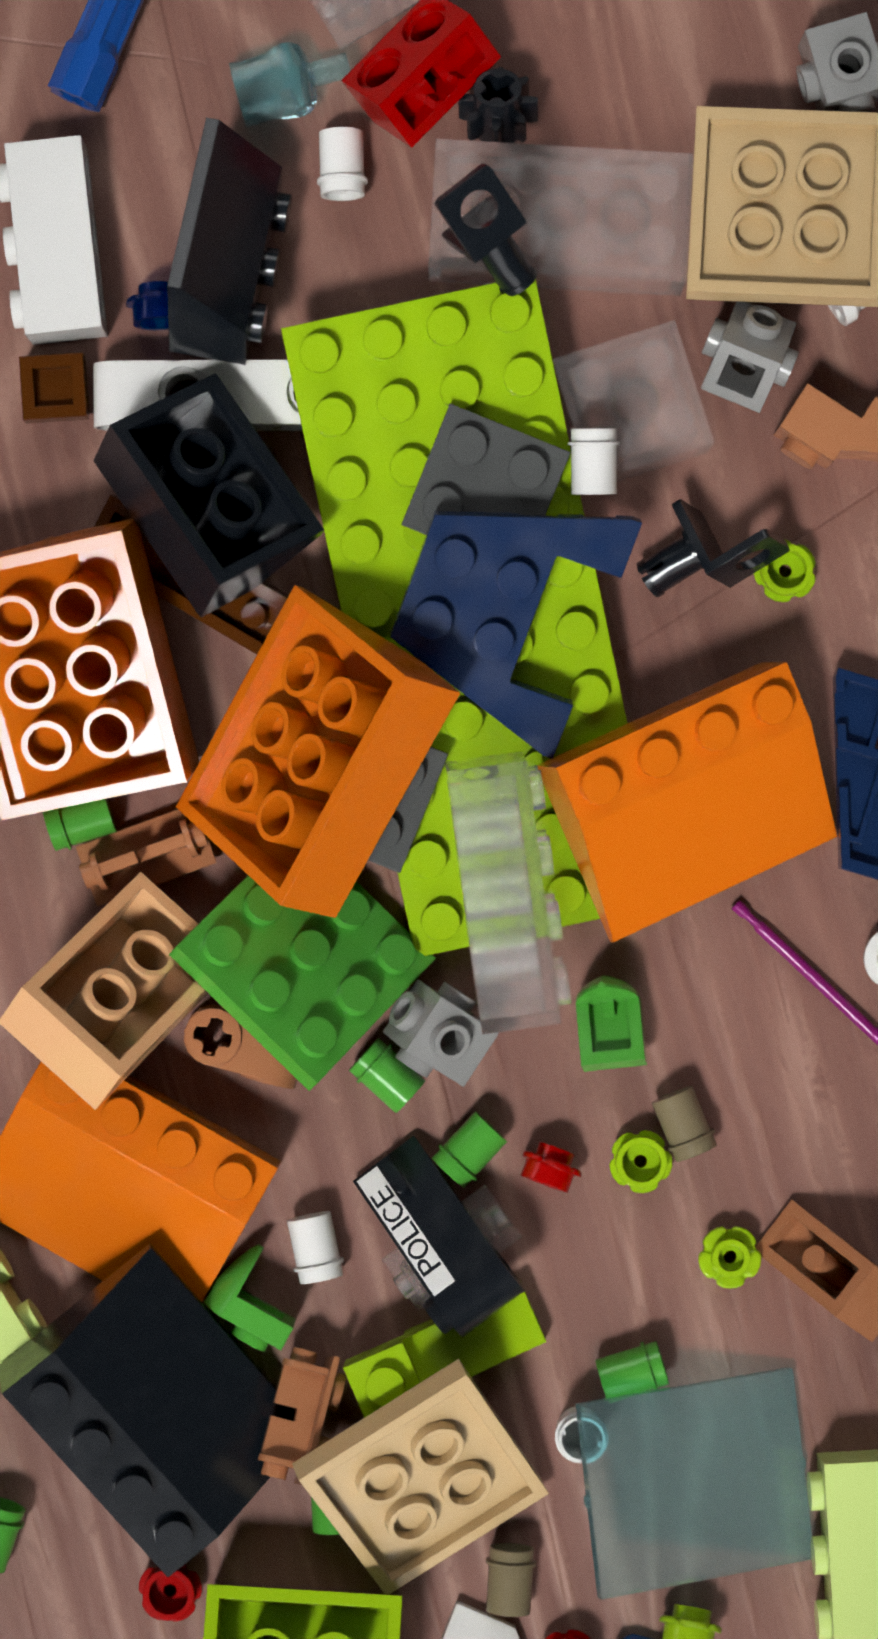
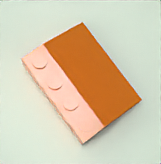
(86, 674)
(315, 754)
(692, 798)
(126, 1178)

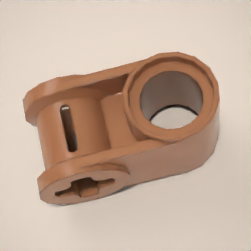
(241, 1055)

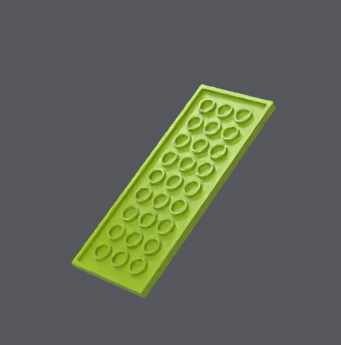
(369, 414)

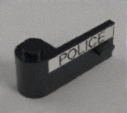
(438, 1239)

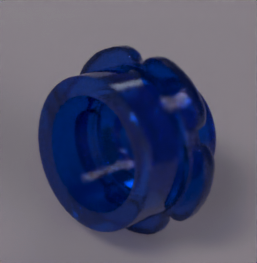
(150, 306)

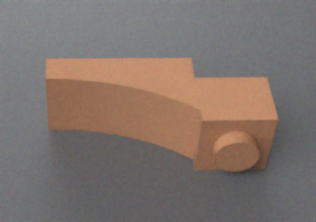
(824, 431)

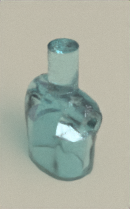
(282, 82)

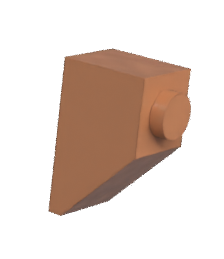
(824, 1267)

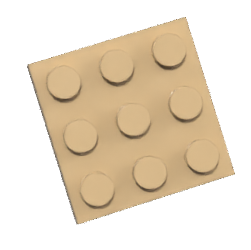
(784, 207)
(420, 1477)

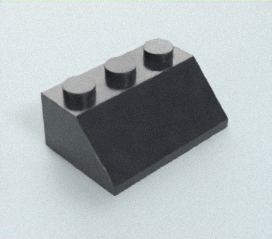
(226, 248)
(206, 493)

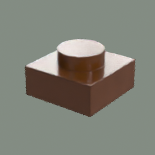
(54, 388)

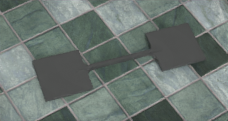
(469, 469)

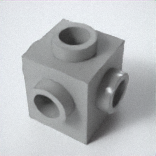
(829, 53)
(749, 355)
(438, 1032)

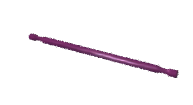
(808, 972)

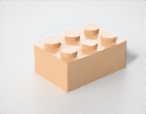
(108, 993)

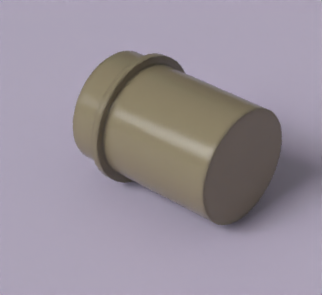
(684, 1124)
(510, 1579)

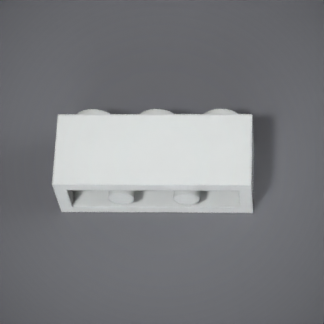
(53, 240)

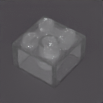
(643, 391)

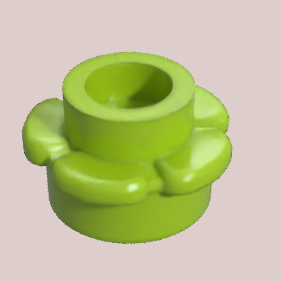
(797, 584)
(640, 1178)
(720, 1241)
(689, 1623)

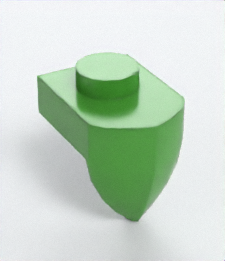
(610, 1025)
(253, 1318)

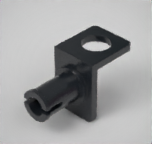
(487, 229)
(700, 549)

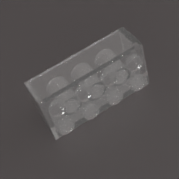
(590, 214)
(504, 894)

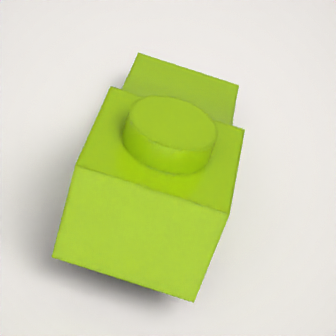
(423, 1350)

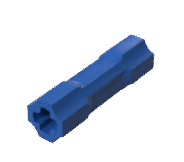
(93, 52)

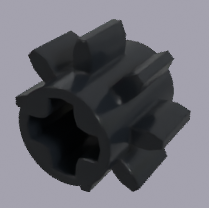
(498, 107)

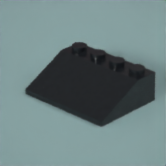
(149, 1407)

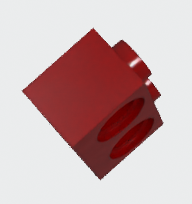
(421, 69)

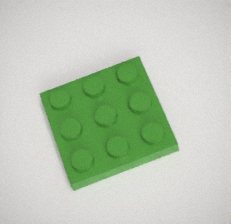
(302, 977)

